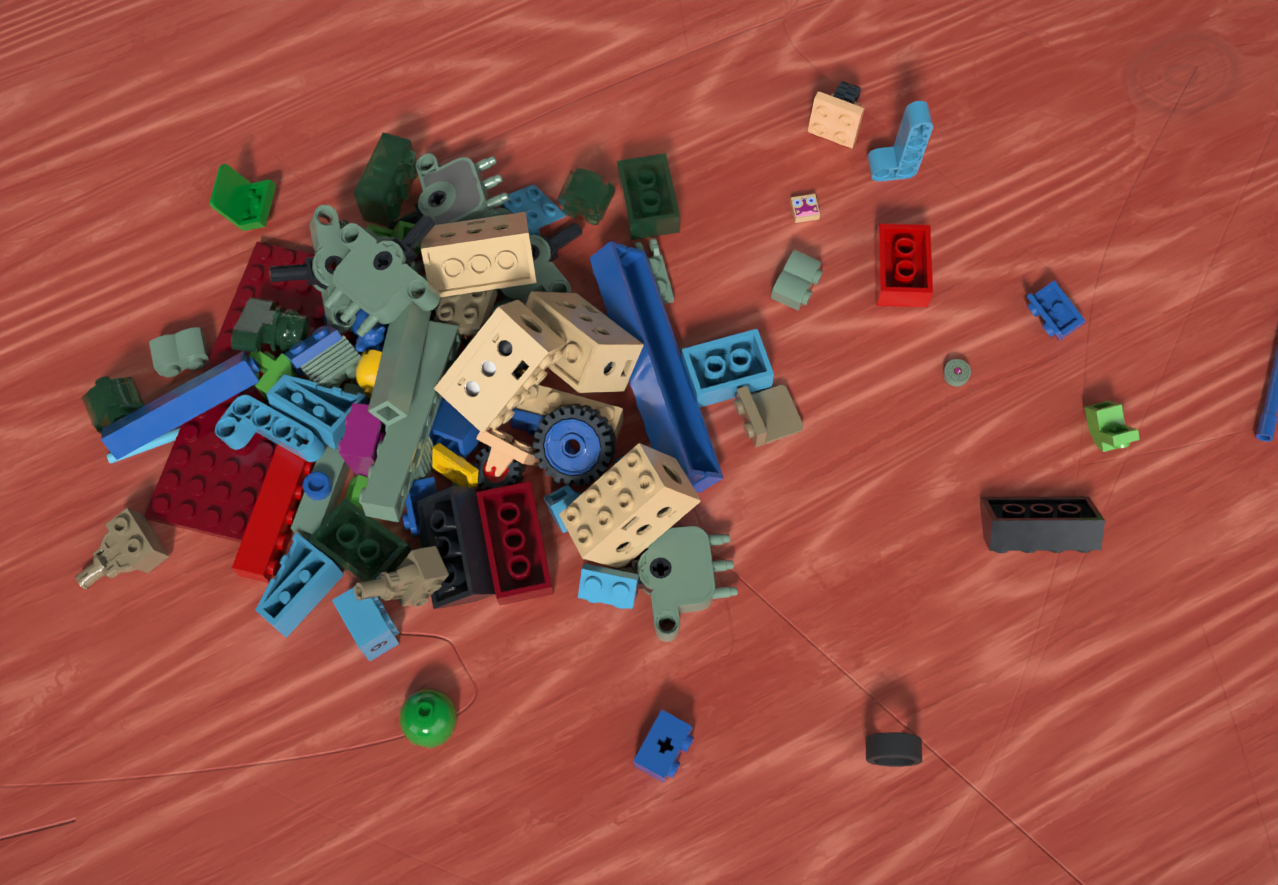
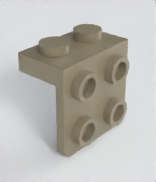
(767, 414)

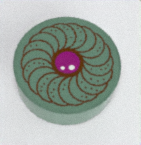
(956, 372)

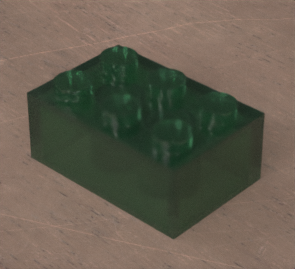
(386, 180)
(648, 196)
(359, 543)

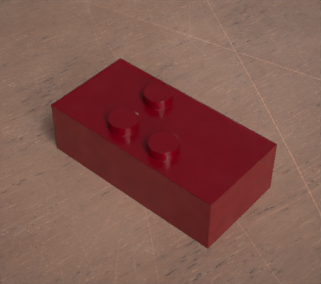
(514, 543)

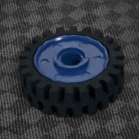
(564, 462)

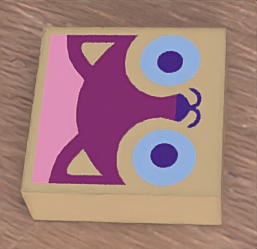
(805, 208)

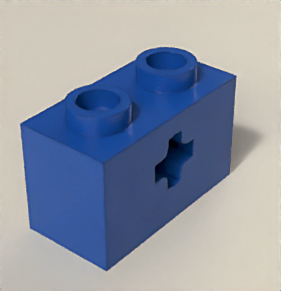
(665, 729)

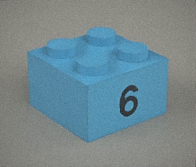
(369, 627)

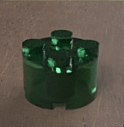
(585, 195)
(111, 400)

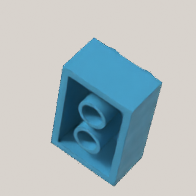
(726, 365)

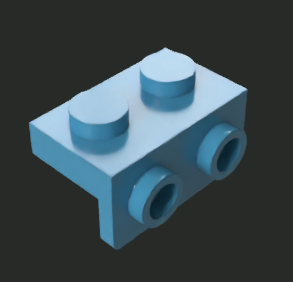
(608, 586)

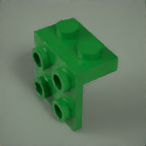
(241, 201)

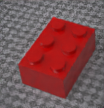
(903, 265)

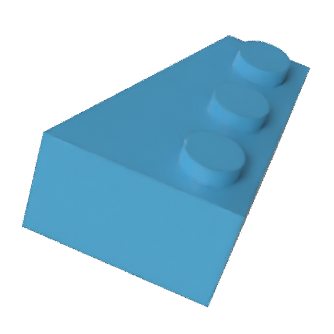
(314, 406)
(298, 586)

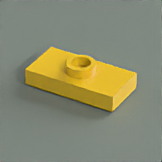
(454, 467)

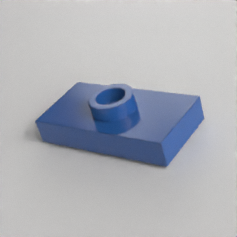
(526, 421)

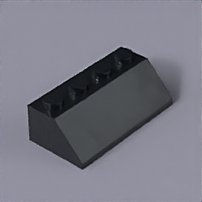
(1041, 524)
(455, 527)

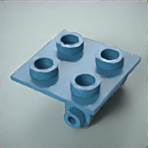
(538, 208)

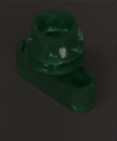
(264, 324)

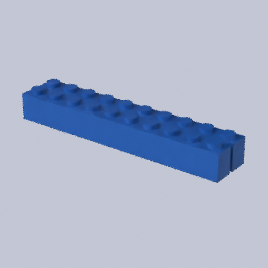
(659, 375)

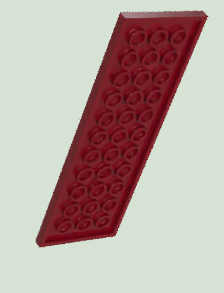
(204, 480)

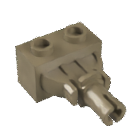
(125, 548)
(411, 582)

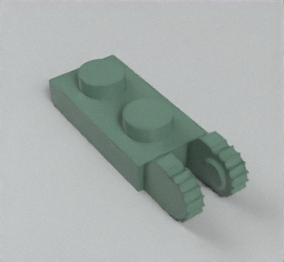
(659, 271)

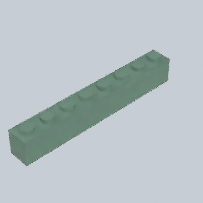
(406, 439)

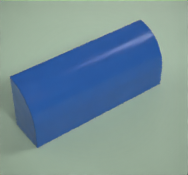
(453, 430)

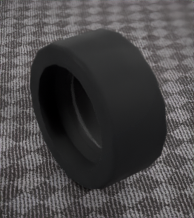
(894, 749)

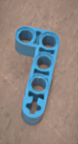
(905, 156)
(251, 416)

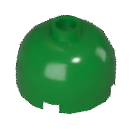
(428, 718)

